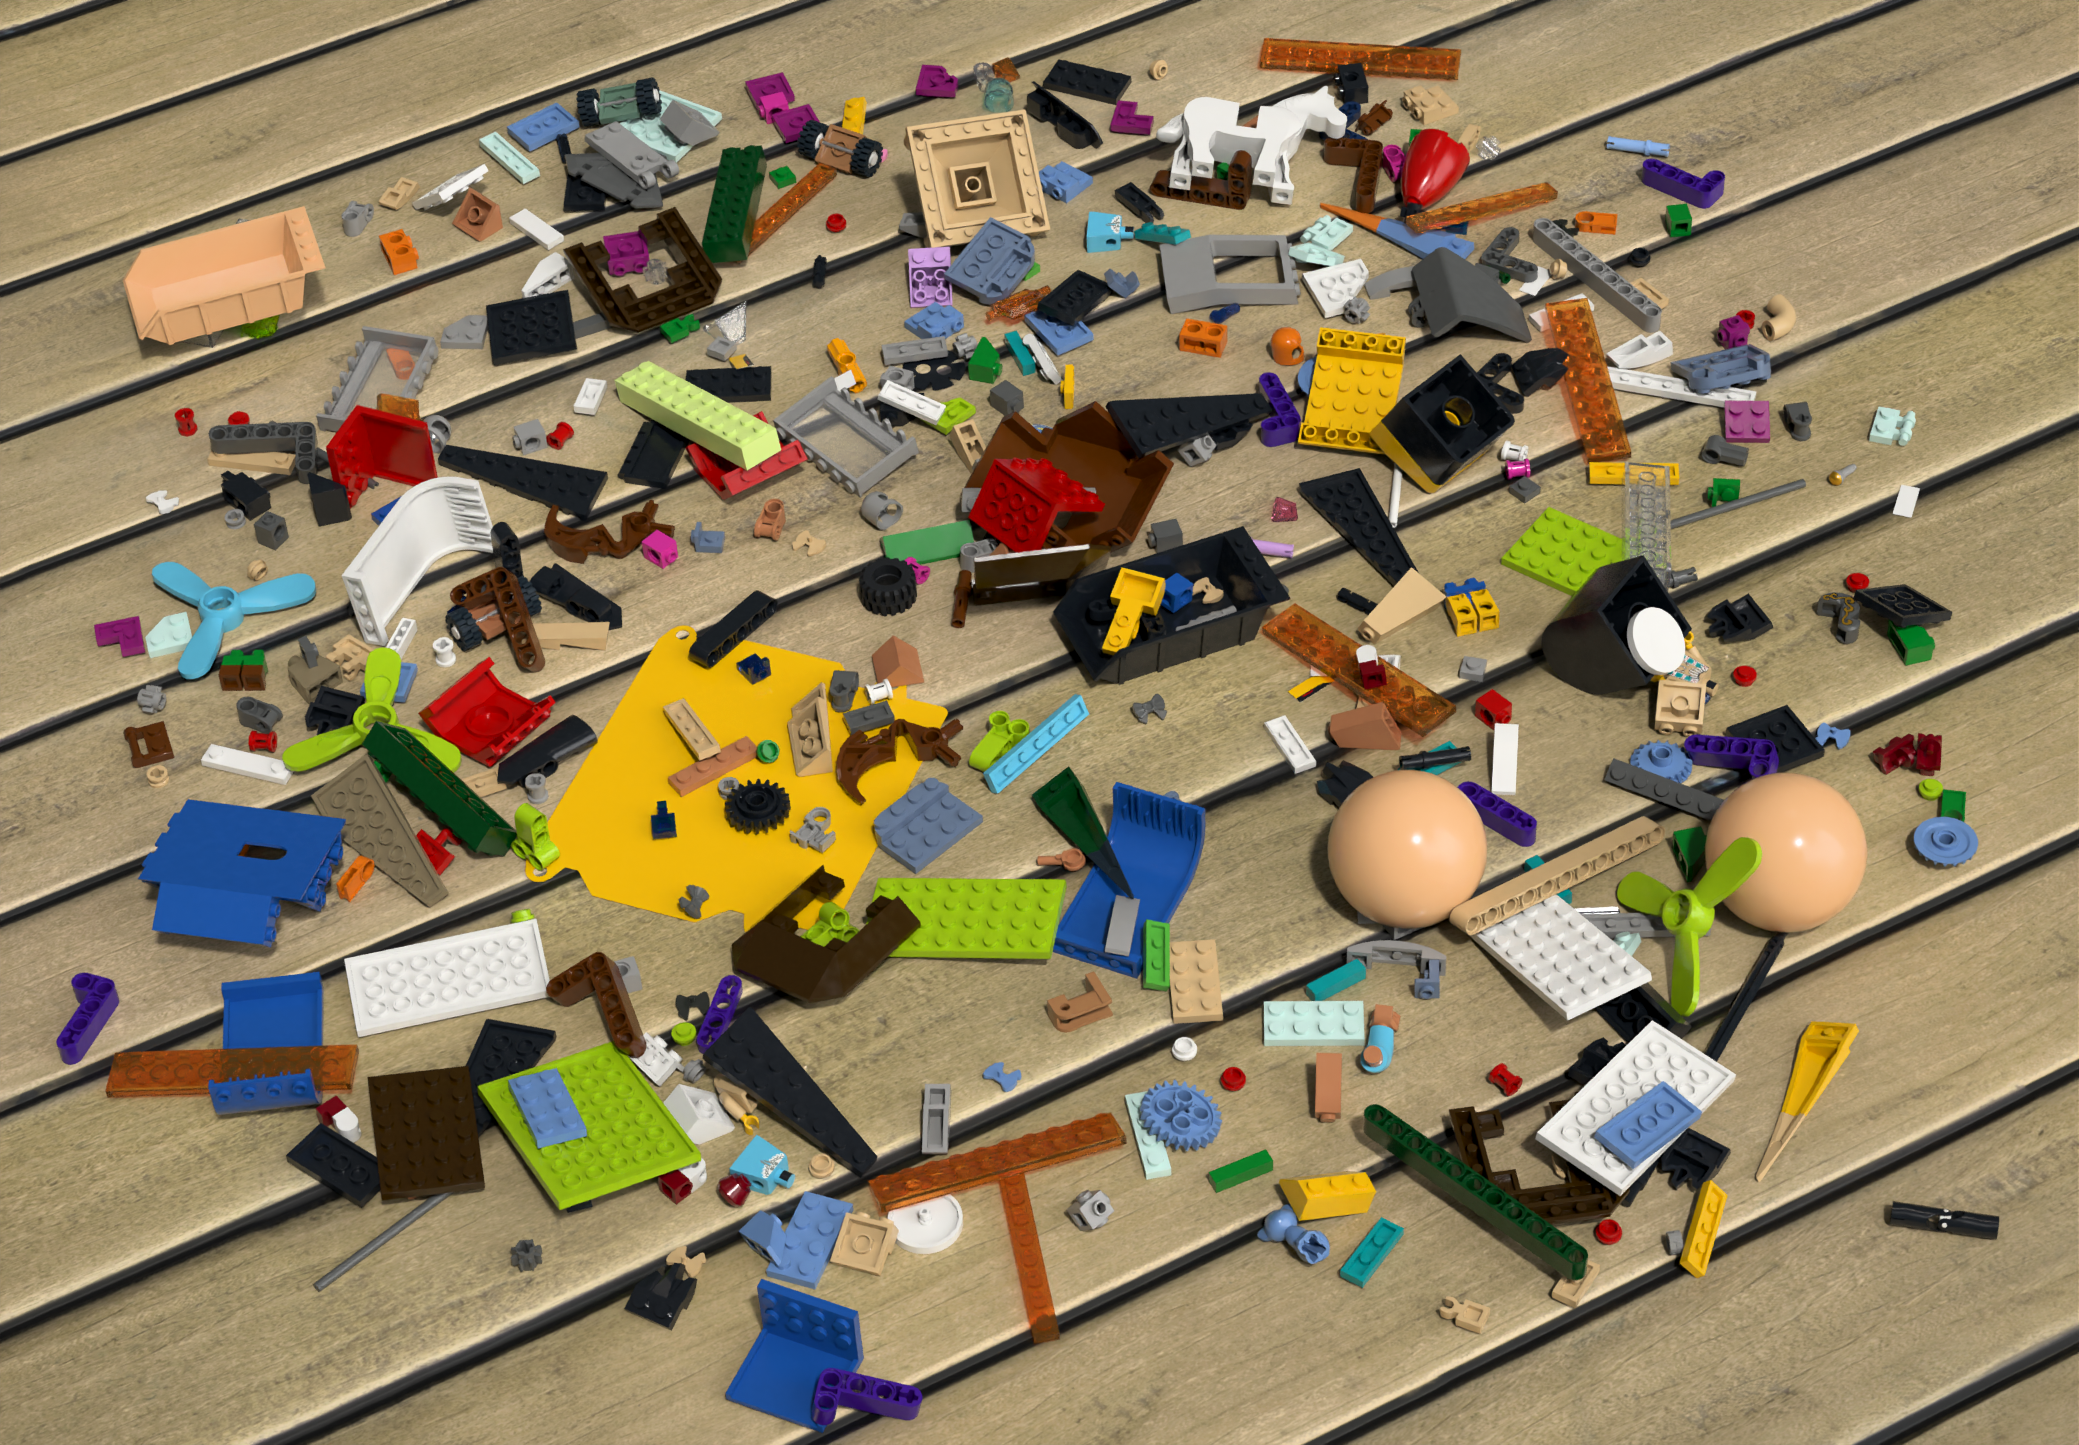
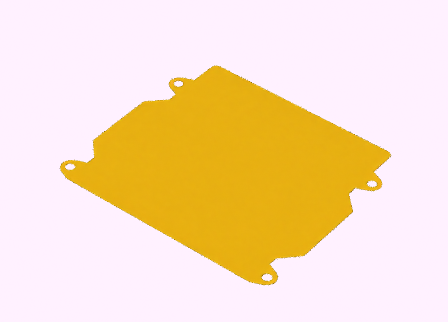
(608, 807)

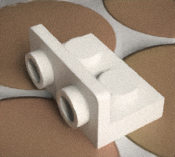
(657, 1060)

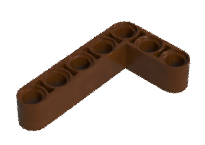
(1361, 153)
(1212, 191)
(509, 611)
(603, 975)

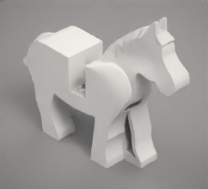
(1212, 135)

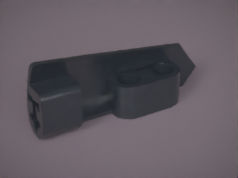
(1071, 126)
(577, 597)
(547, 750)

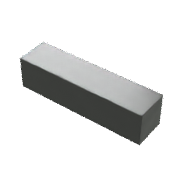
(590, 325)

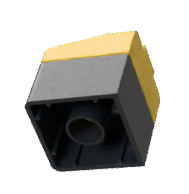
(1443, 425)

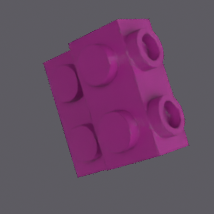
(627, 253)

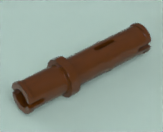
(963, 592)

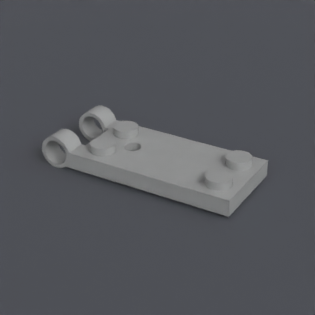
(630, 154)

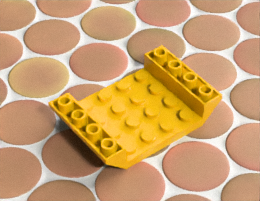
(1352, 388)

